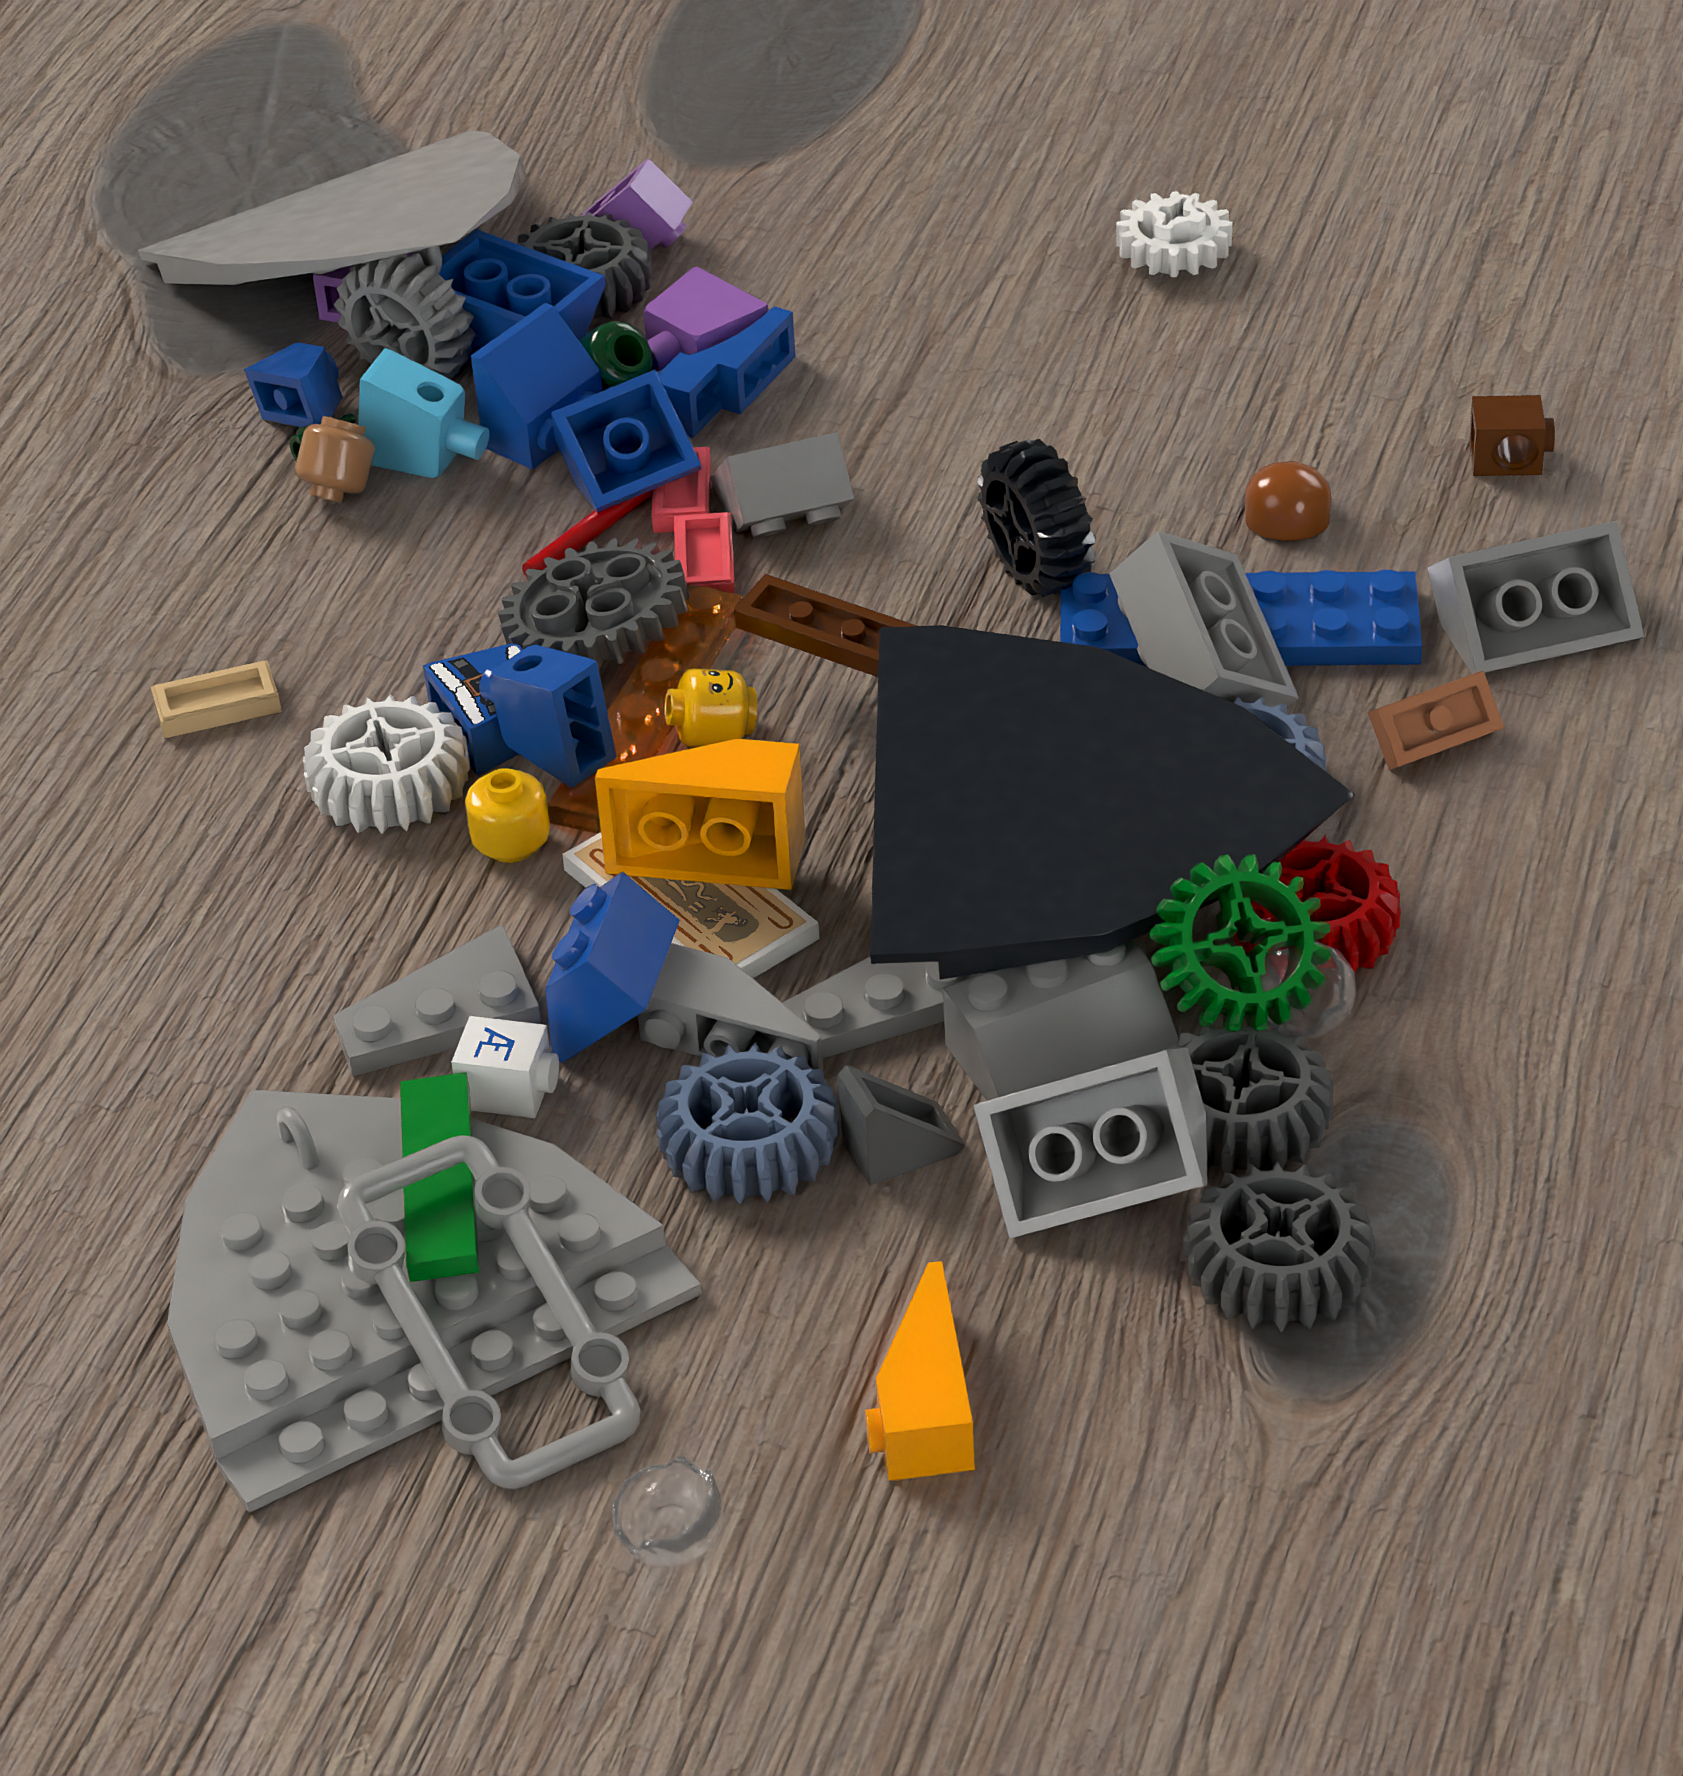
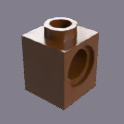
(1509, 435)

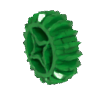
(1234, 891)

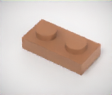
(1435, 720)

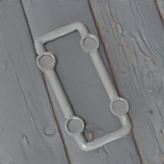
(471, 1415)

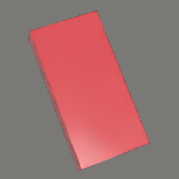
(683, 496)
(706, 549)

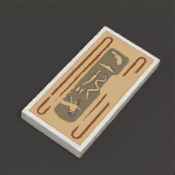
(733, 921)

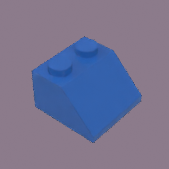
(525, 378)
(623, 441)
(606, 963)

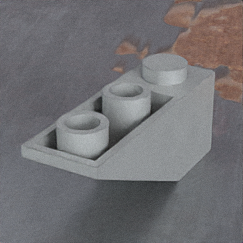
(711, 1003)

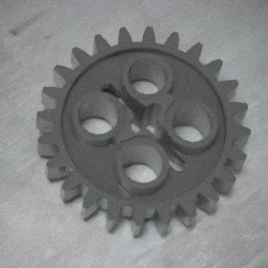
(597, 601)

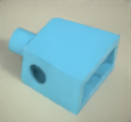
(415, 417)

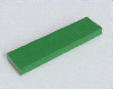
(440, 1208)

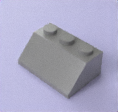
(1537, 598)
(1200, 620)
(1056, 1019)
(1096, 1141)

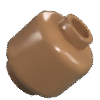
(335, 458)

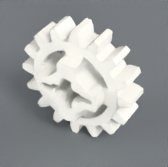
(1174, 234)

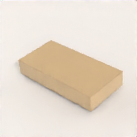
(215, 699)

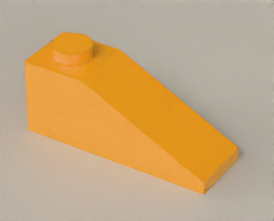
(922, 1391)

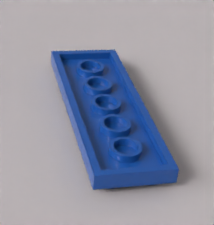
(1310, 614)

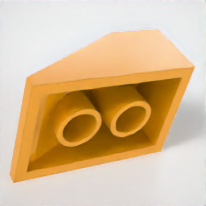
(706, 814)

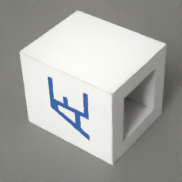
(506, 1065)

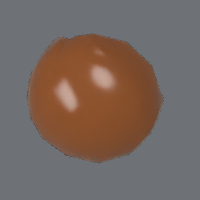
(1287, 501)

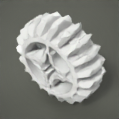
(386, 764)

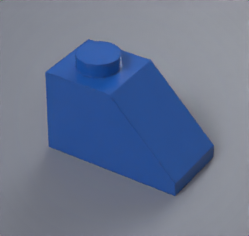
(296, 385)

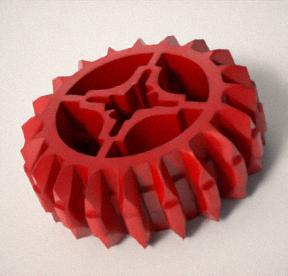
(1354, 898)

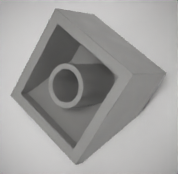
(784, 485)

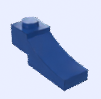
(729, 372)

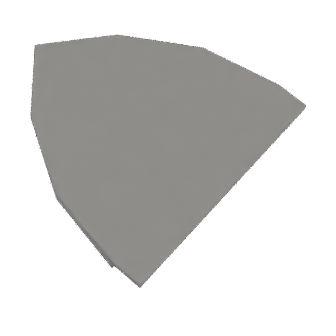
(361, 217)
(308, 1362)

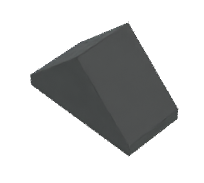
(891, 1127)

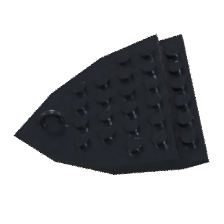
(1057, 796)

